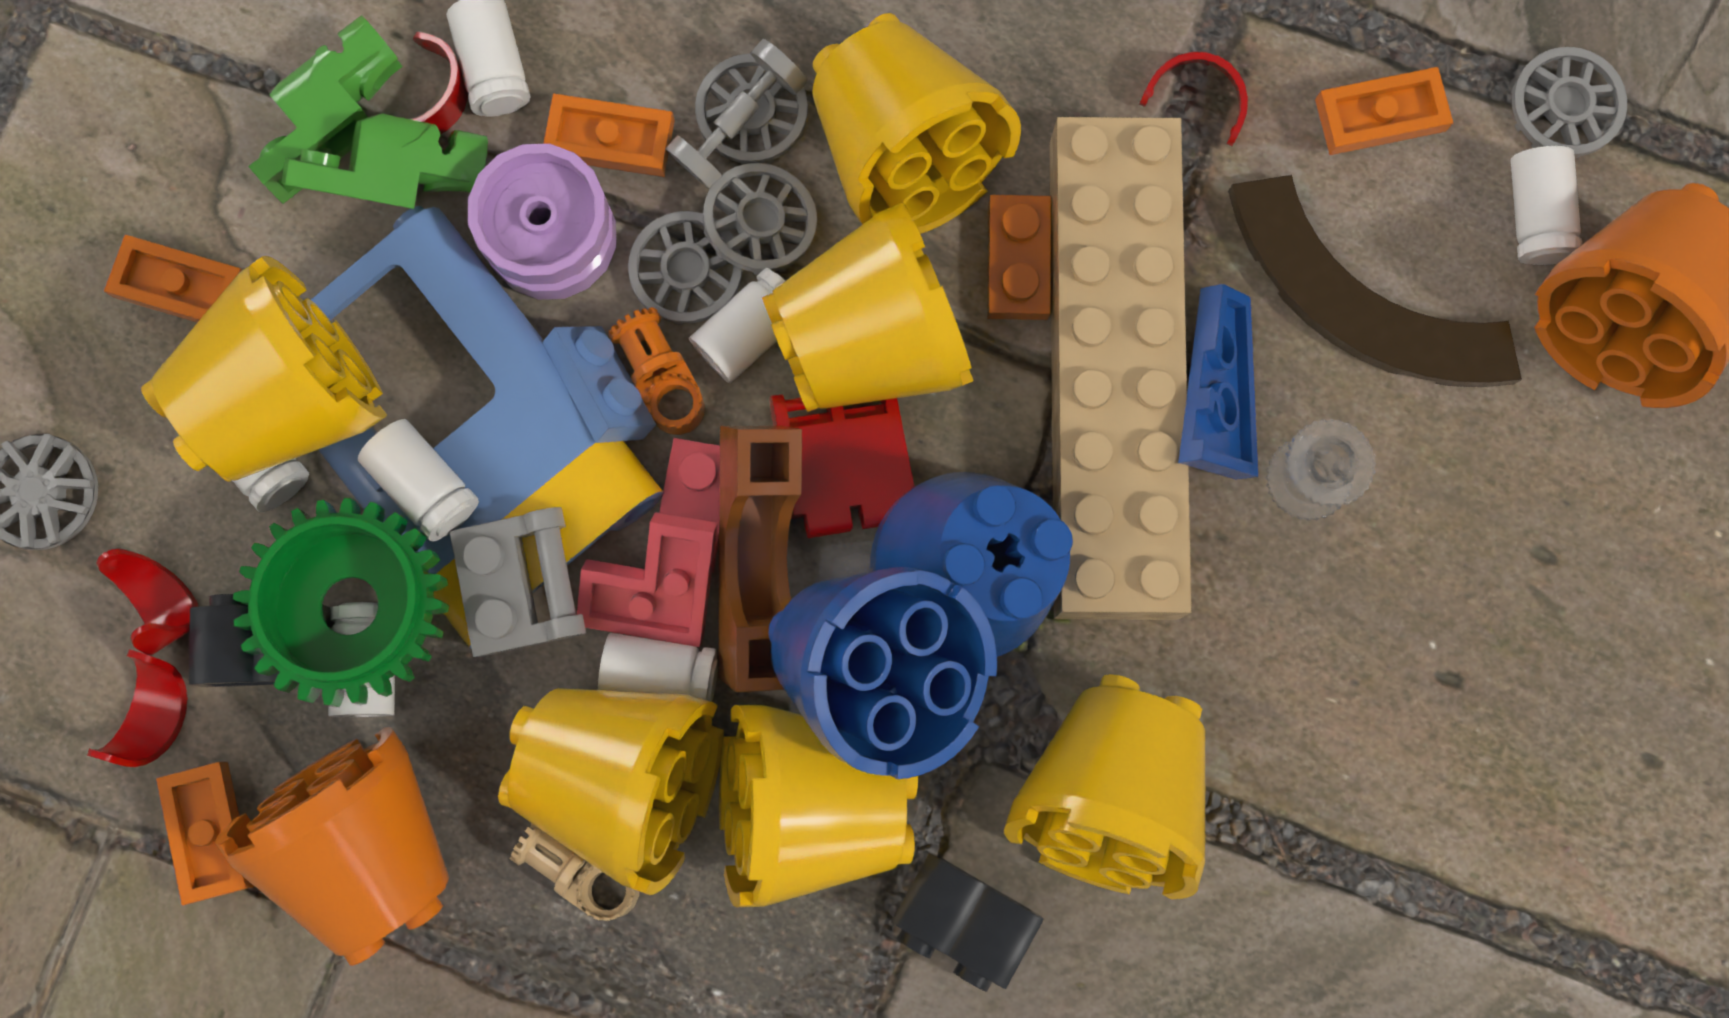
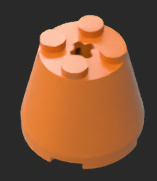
(1645, 300)
(345, 848)

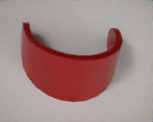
(1216, 62)
(453, 102)
(156, 595)
(153, 716)

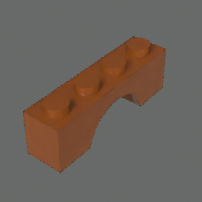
(756, 504)

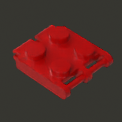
(847, 463)

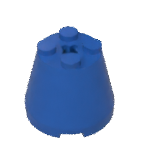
(985, 538)
(886, 667)

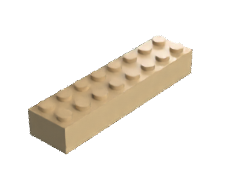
(1119, 367)

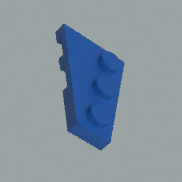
(1220, 399)

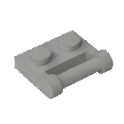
(498, 584)

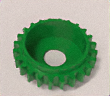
(290, 593)

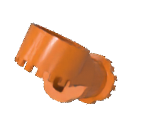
(657, 372)

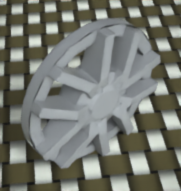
(1569, 100)
(760, 122)
(759, 218)
(683, 269)
(42, 492)

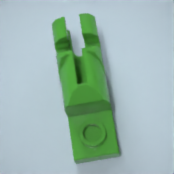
(324, 101)
(391, 160)

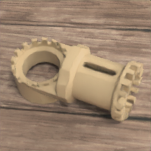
(570, 873)

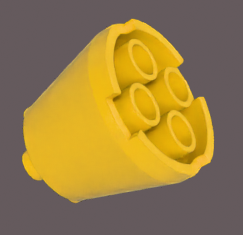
(909, 123)
(869, 319)
(263, 378)
(616, 777)
(1120, 792)
(801, 813)

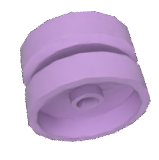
(551, 189)

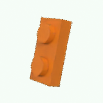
(1383, 110)
(611, 133)
(1019, 257)
(167, 279)
(195, 811)

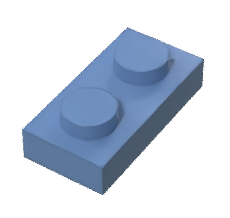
(598, 383)

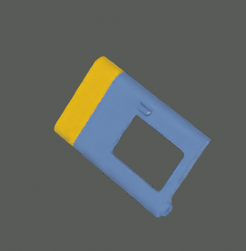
(526, 443)

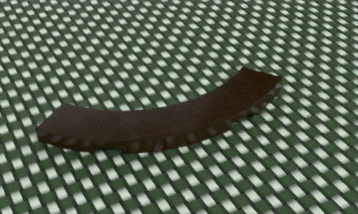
(1351, 312)

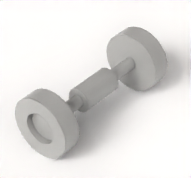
(740, 110)

